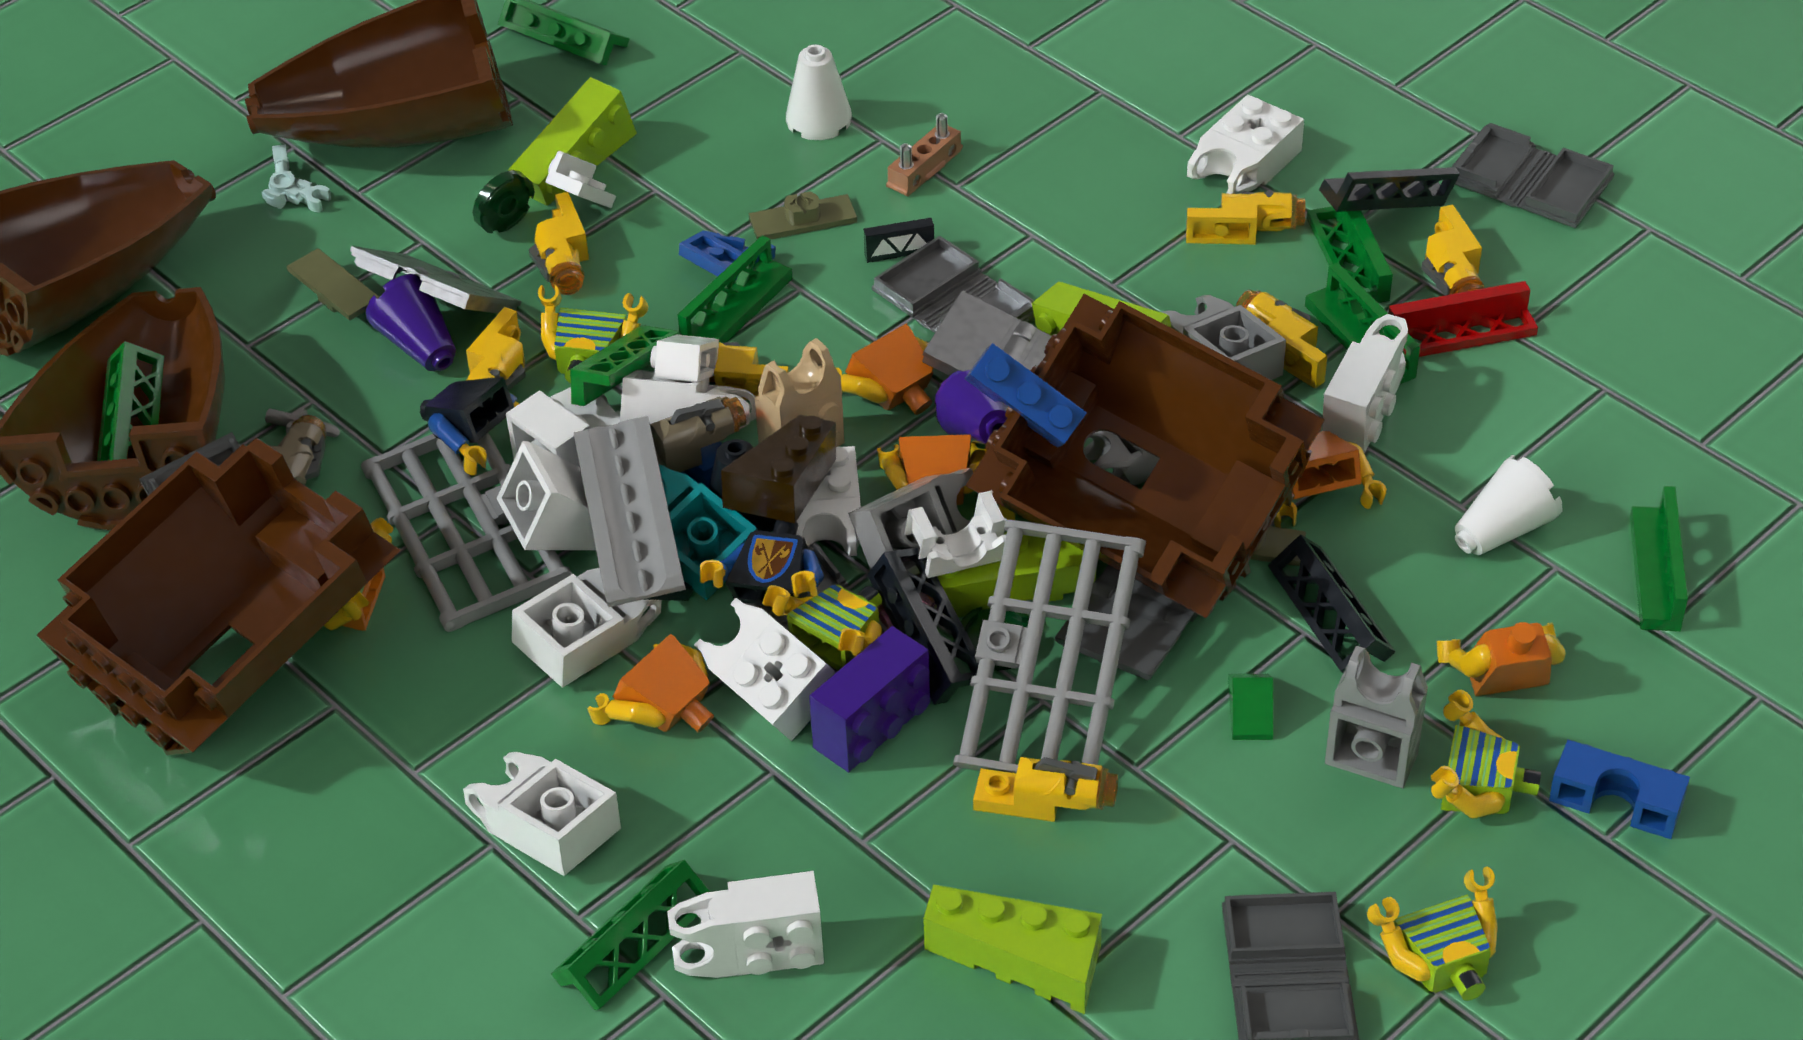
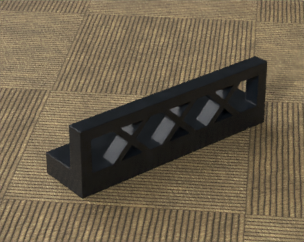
(1390, 189)
(1341, 598)
(919, 621)

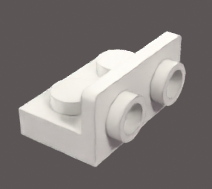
(576, 177)

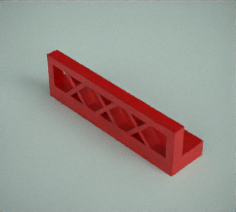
(1464, 310)

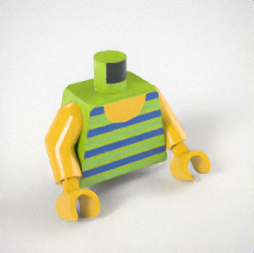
(579, 334)
(832, 623)
(1480, 766)
(1443, 942)

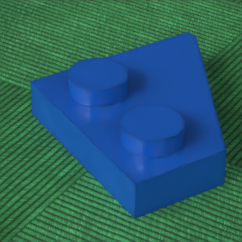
(714, 251)

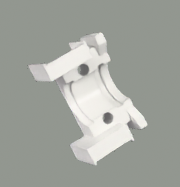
(971, 547)

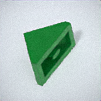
(1251, 706)

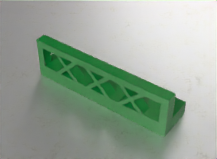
(560, 30)
(1361, 249)
(737, 301)
(1345, 319)
(611, 364)
(119, 400)
(1659, 564)
(620, 926)

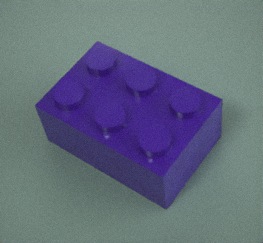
(870, 699)

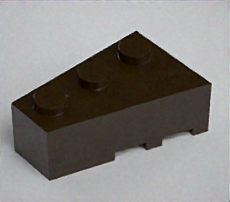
(782, 470)

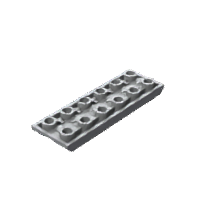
(628, 512)

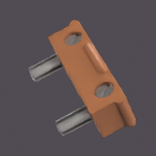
(924, 158)

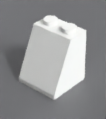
(546, 501)

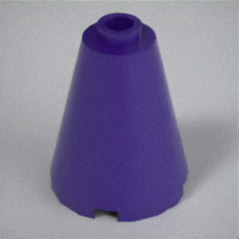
(412, 322)
(966, 410)

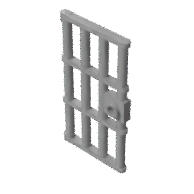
(488, 515)
(1019, 646)

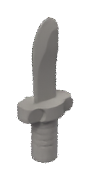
(286, 419)

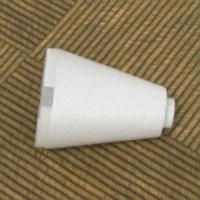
(817, 96)
(1508, 507)

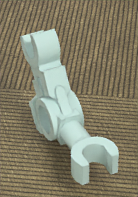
(286, 187)

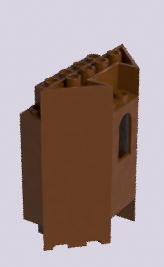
(1221, 438)
(188, 564)

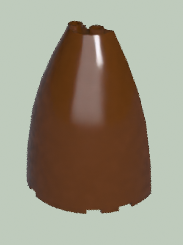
(388, 82)
(86, 242)
(56, 421)

